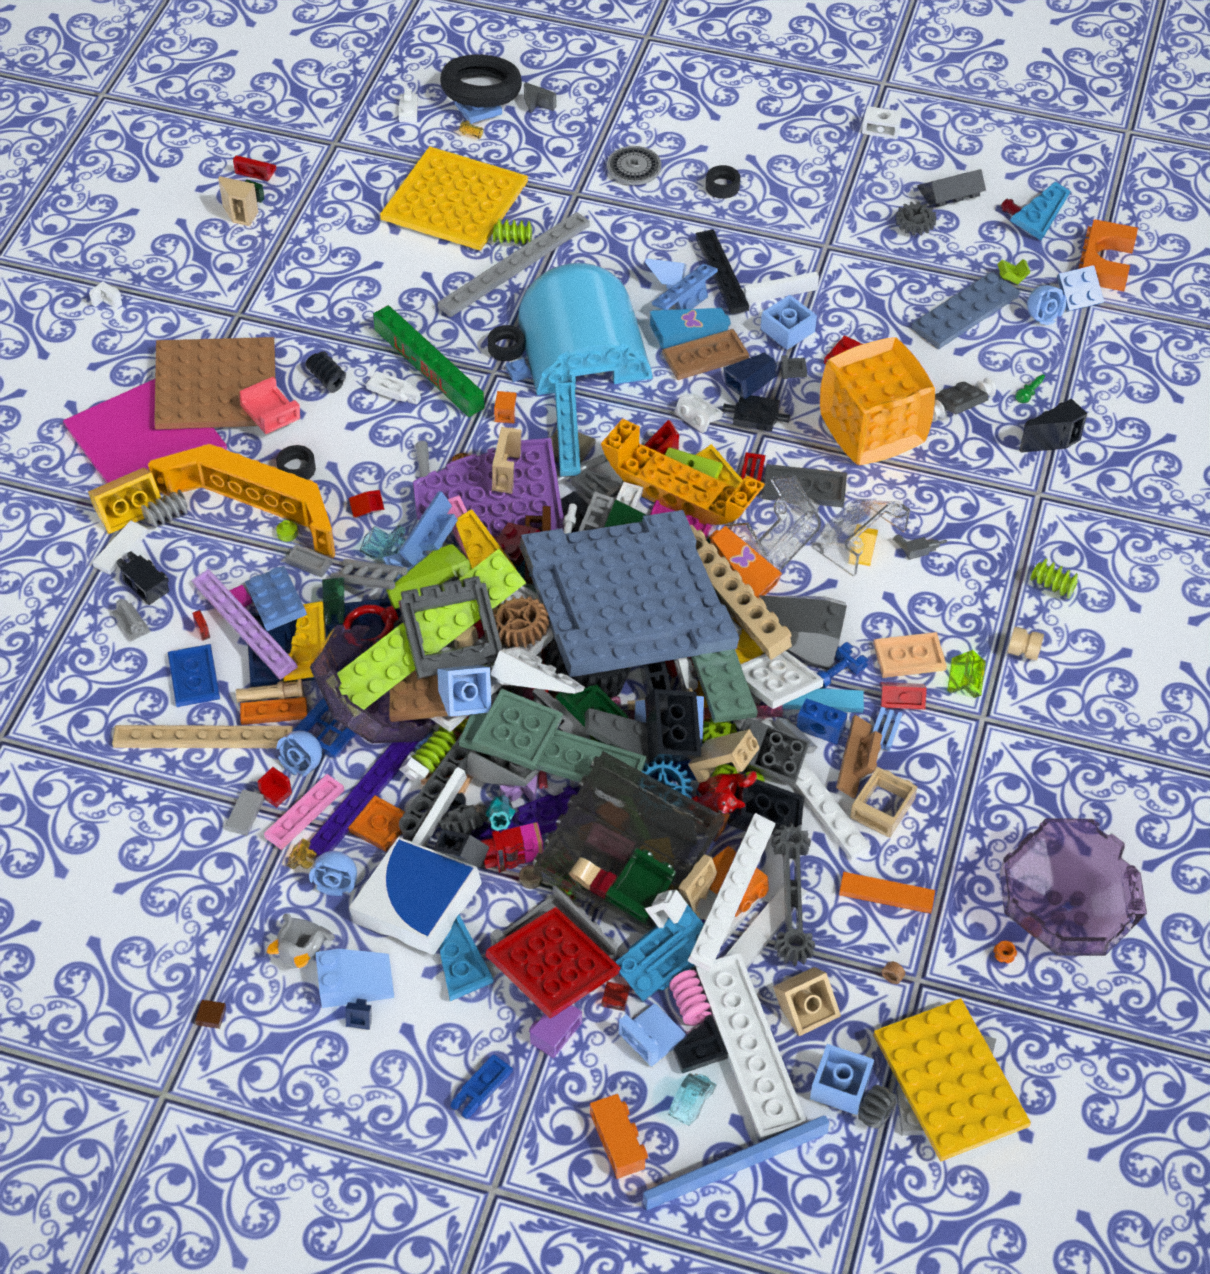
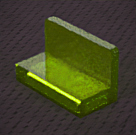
(967, 673)

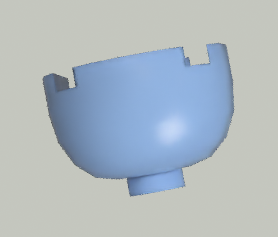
(1046, 304)
(299, 752)
(334, 873)

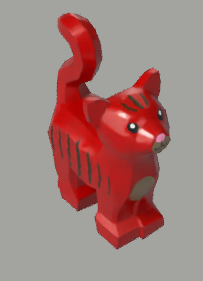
(720, 790)

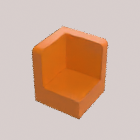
(505, 407)

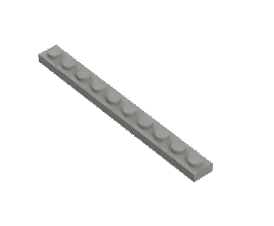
(513, 264)

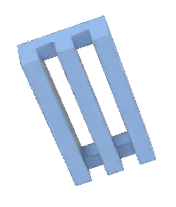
(890, 715)

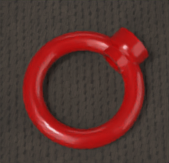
(388, 616)

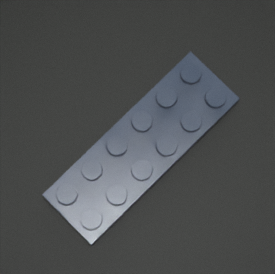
(965, 310)

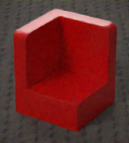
(366, 503)
(275, 787)

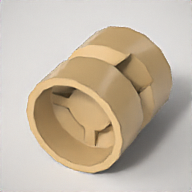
(1025, 643)

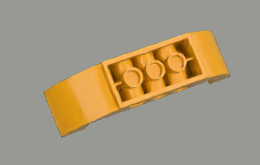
(674, 482)

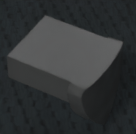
(793, 367)

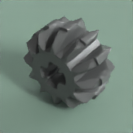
(877, 1106)

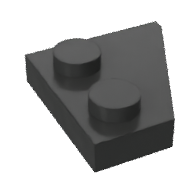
(591, 482)

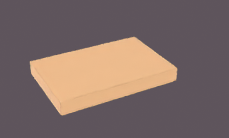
(909, 655)

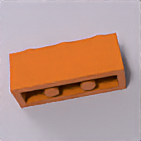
(618, 1135)

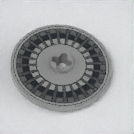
(634, 165)

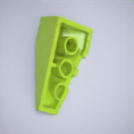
(432, 570)

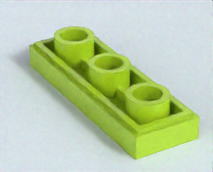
(699, 463)

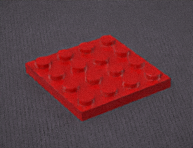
(552, 962)

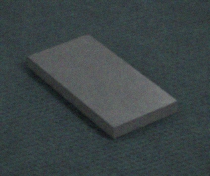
(820, 485)

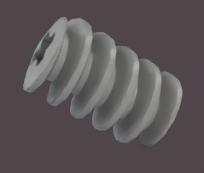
(164, 508)

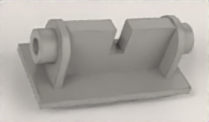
(130, 620)

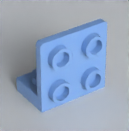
(651, 1034)

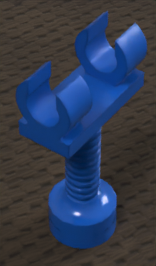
(843, 655)

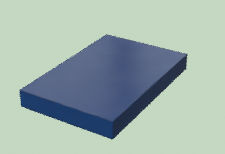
(193, 675)

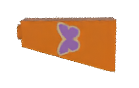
(750, 564)

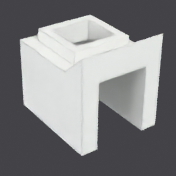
(665, 906)

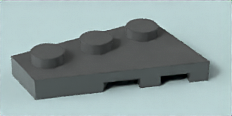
(618, 731)

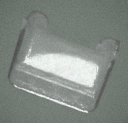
(839, 537)

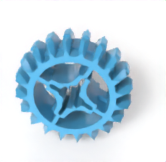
(663, 769)

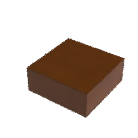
(210, 1014)

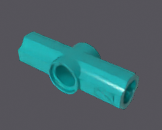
(500, 812)

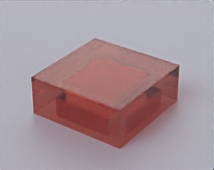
(201, 625)
(615, 996)

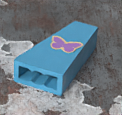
(686, 325)

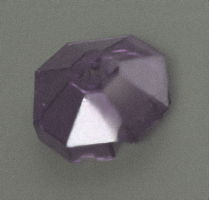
(373, 723)
(1075, 865)

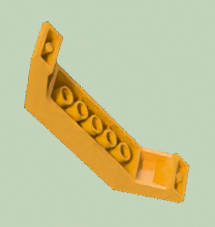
(248, 483)

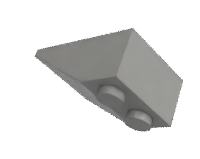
(497, 770)

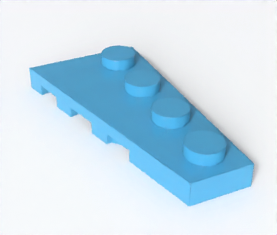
(1042, 210)
(462, 962)

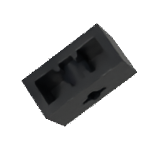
(462, 847)

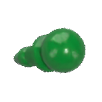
(1024, 395)

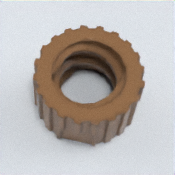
(893, 972)

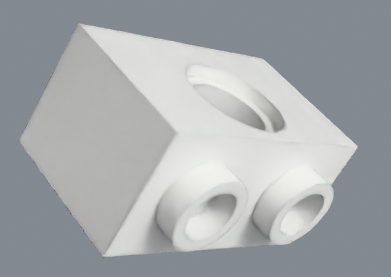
(882, 122)

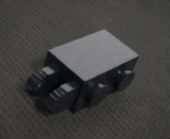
(143, 578)

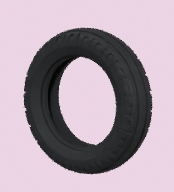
(481, 66)

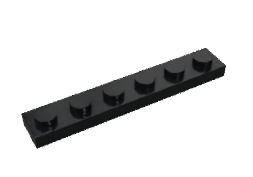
(725, 277)

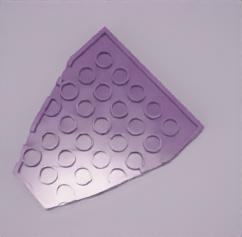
(472, 479)

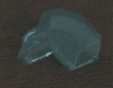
(381, 544)
(691, 1098)

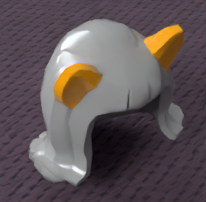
(299, 941)

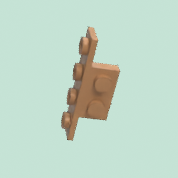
(859, 756)

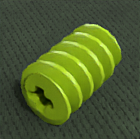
(512, 232)
(1055, 578)
(435, 749)

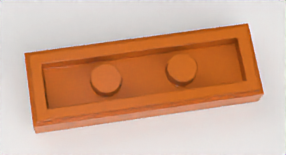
(273, 710)

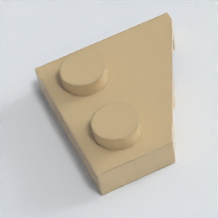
(698, 882)

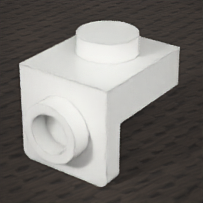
(105, 293)
(413, 769)

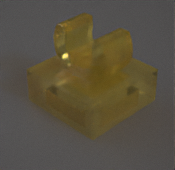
(299, 854)

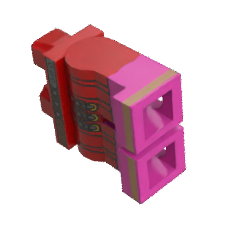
(513, 847)

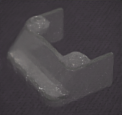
(792, 530)

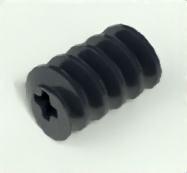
(326, 371)

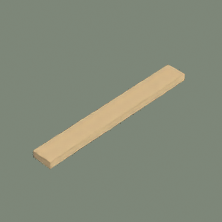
(198, 736)

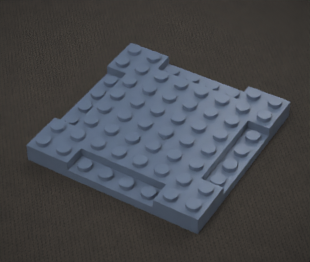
(627, 594)

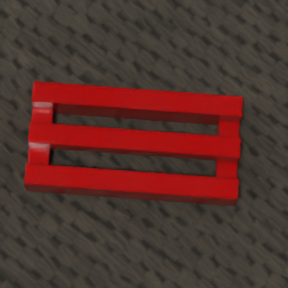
(761, 466)

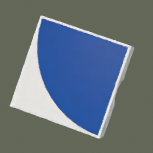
(415, 895)

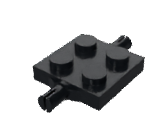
(756, 413)

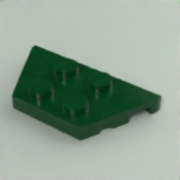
(592, 698)

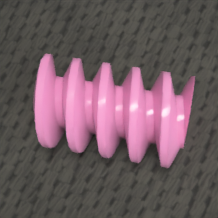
(690, 997)

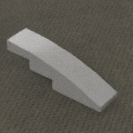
(596, 512)

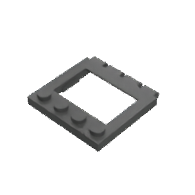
(452, 593)

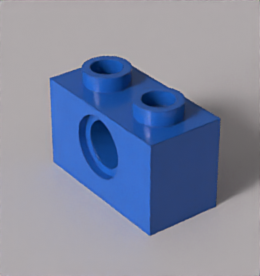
(821, 721)

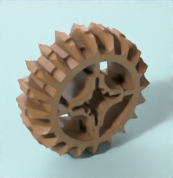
(519, 617)

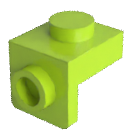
(1013, 273)

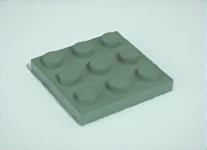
(517, 729)

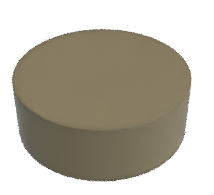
(528, 878)

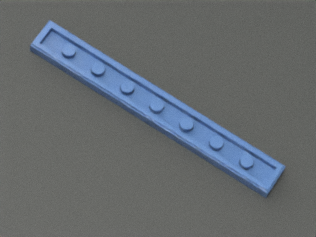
(735, 1162)

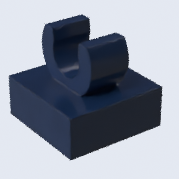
(359, 1014)

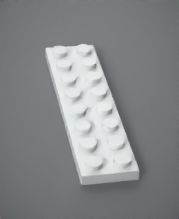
(750, 1047)

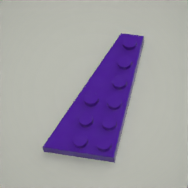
(542, 810)

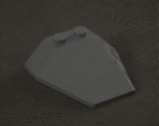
(813, 623)

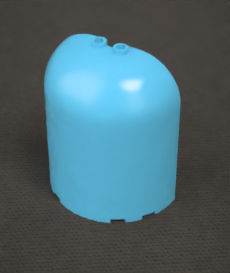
(580, 324)

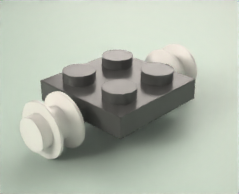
(962, 397)

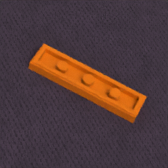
(887, 892)

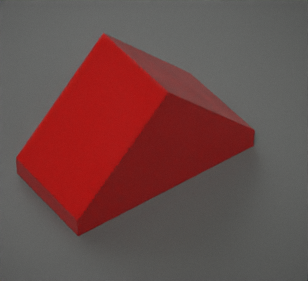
(664, 438)

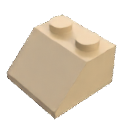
(807, 1000)

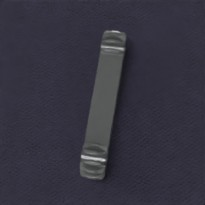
(792, 894)

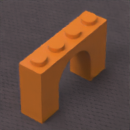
(1108, 236)

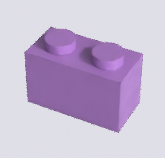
(553, 1033)

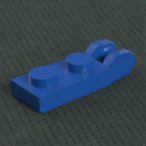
(482, 1085)

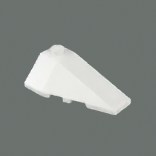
(525, 669)

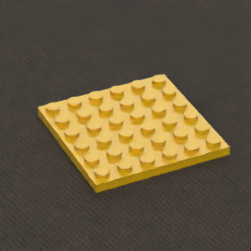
(454, 198)

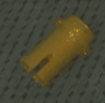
(470, 129)

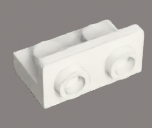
(697, 411)

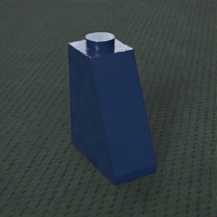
(750, 374)

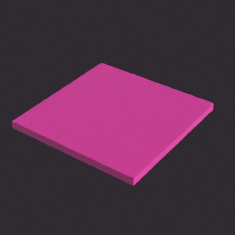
(122, 433)

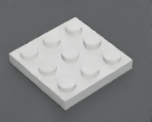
(779, 679)

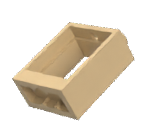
(875, 818)

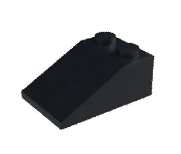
(769, 802)

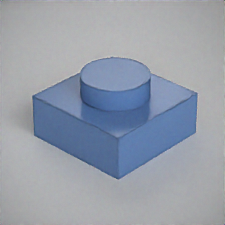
(518, 370)

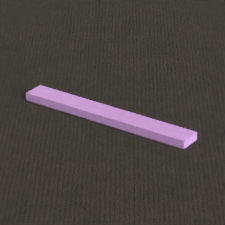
(244, 624)

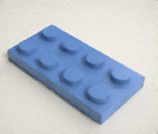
(275, 598)

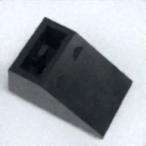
(1054, 428)

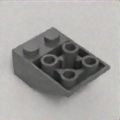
(778, 754)

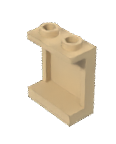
(502, 470)
(733, 748)

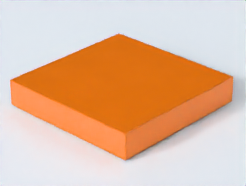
(378, 823)

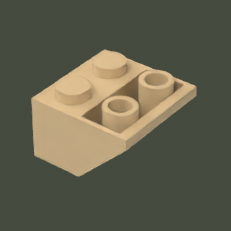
(238, 200)

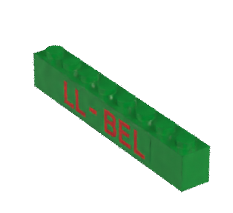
(429, 361)

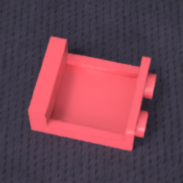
(268, 406)

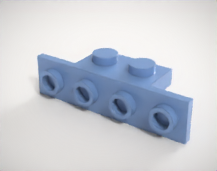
(688, 291)
(430, 529)

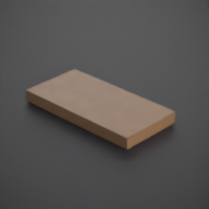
(705, 354)

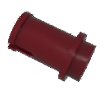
(1009, 206)

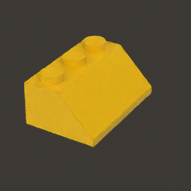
(122, 499)

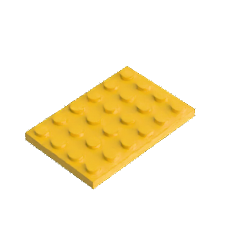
(951, 1079)

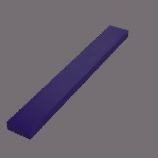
(371, 784)

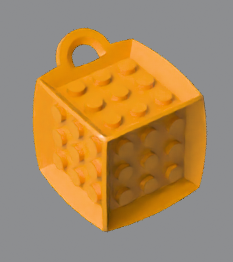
(877, 400)

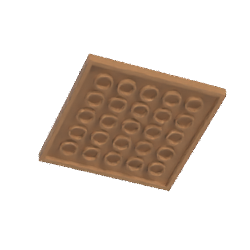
(203, 378)

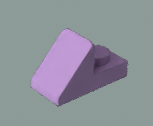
(515, 792)

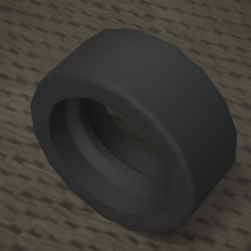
(722, 172)
(506, 353)
(297, 452)

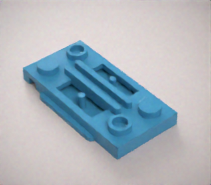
(660, 955)

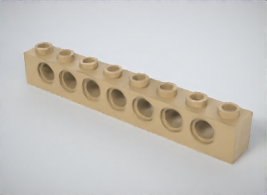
(770, 643)

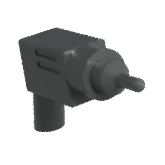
(917, 547)

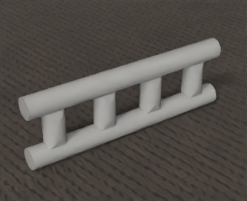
(372, 581)

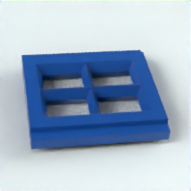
(328, 731)

